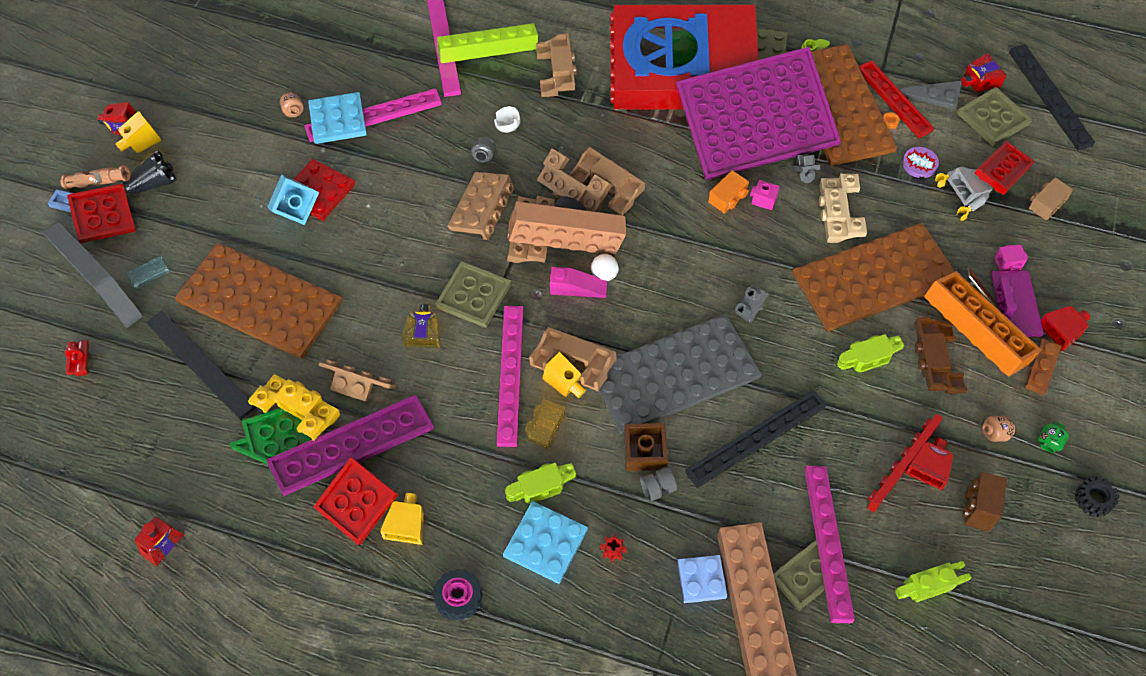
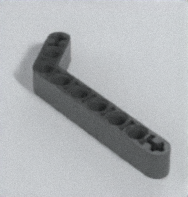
(93, 274)

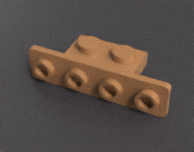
(354, 383)

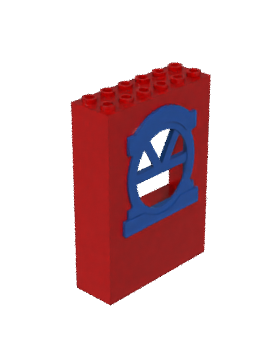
(723, 36)

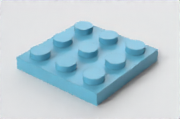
(337, 118)
(545, 542)

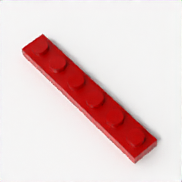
(896, 99)
(899, 468)

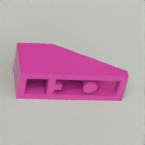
(576, 283)

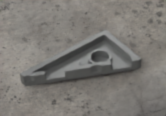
(937, 94)

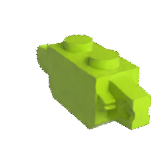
(870, 353)
(540, 483)
(932, 582)

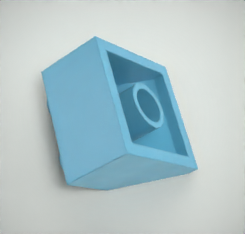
(292, 199)

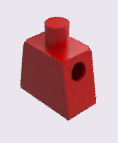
(1065, 325)

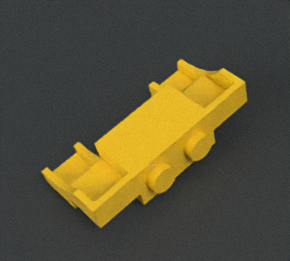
(298, 401)

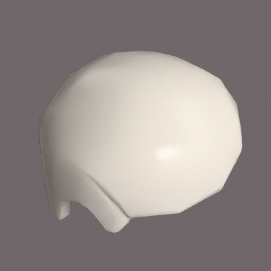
(507, 119)
(604, 267)

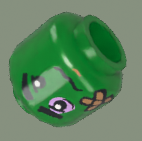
(1053, 437)

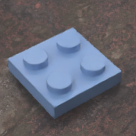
(702, 579)

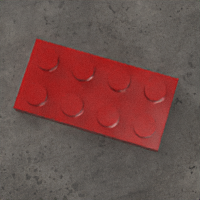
(1004, 167)

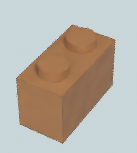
(1050, 198)

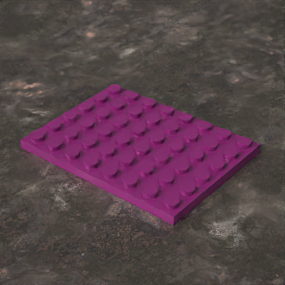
(757, 113)

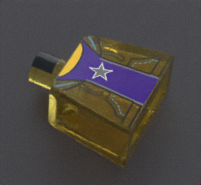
(421, 329)

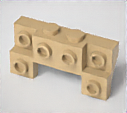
(836, 209)

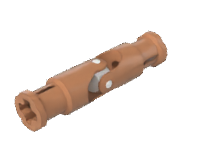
(85, 179)

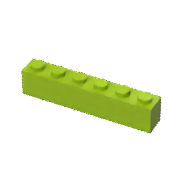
(487, 43)

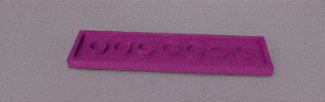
(358, 440)

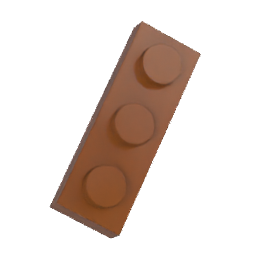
(1043, 367)

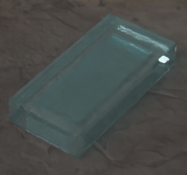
(148, 272)

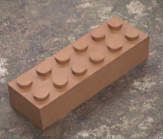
(566, 228)

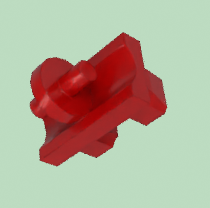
(77, 358)

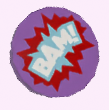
(920, 162)

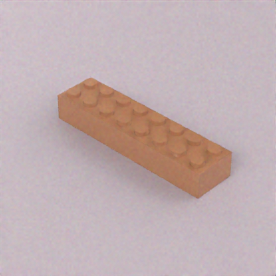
(755, 601)

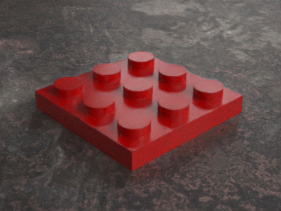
(330, 185)
(101, 213)
(355, 501)

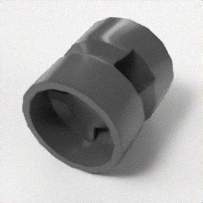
(656, 484)

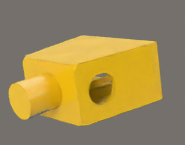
(137, 134)
(563, 376)
(404, 521)

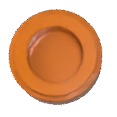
(891, 120)

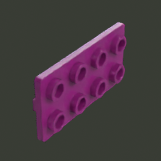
(1017, 300)

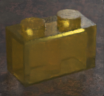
(545, 423)

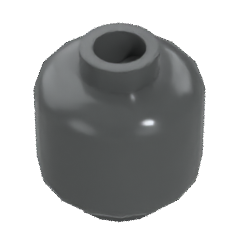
(483, 149)

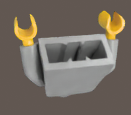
(968, 187)

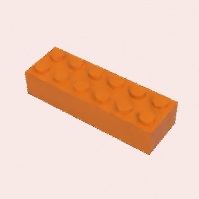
(982, 323)

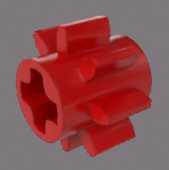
(613, 541)

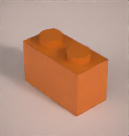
(728, 192)

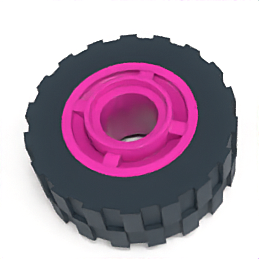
(457, 607)

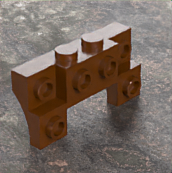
(934, 356)

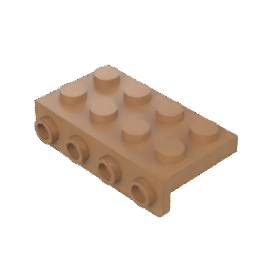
(482, 204)

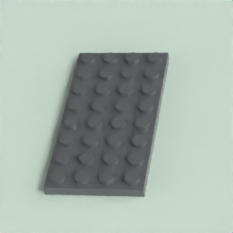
(677, 373)

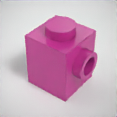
(764, 194)
(1010, 258)

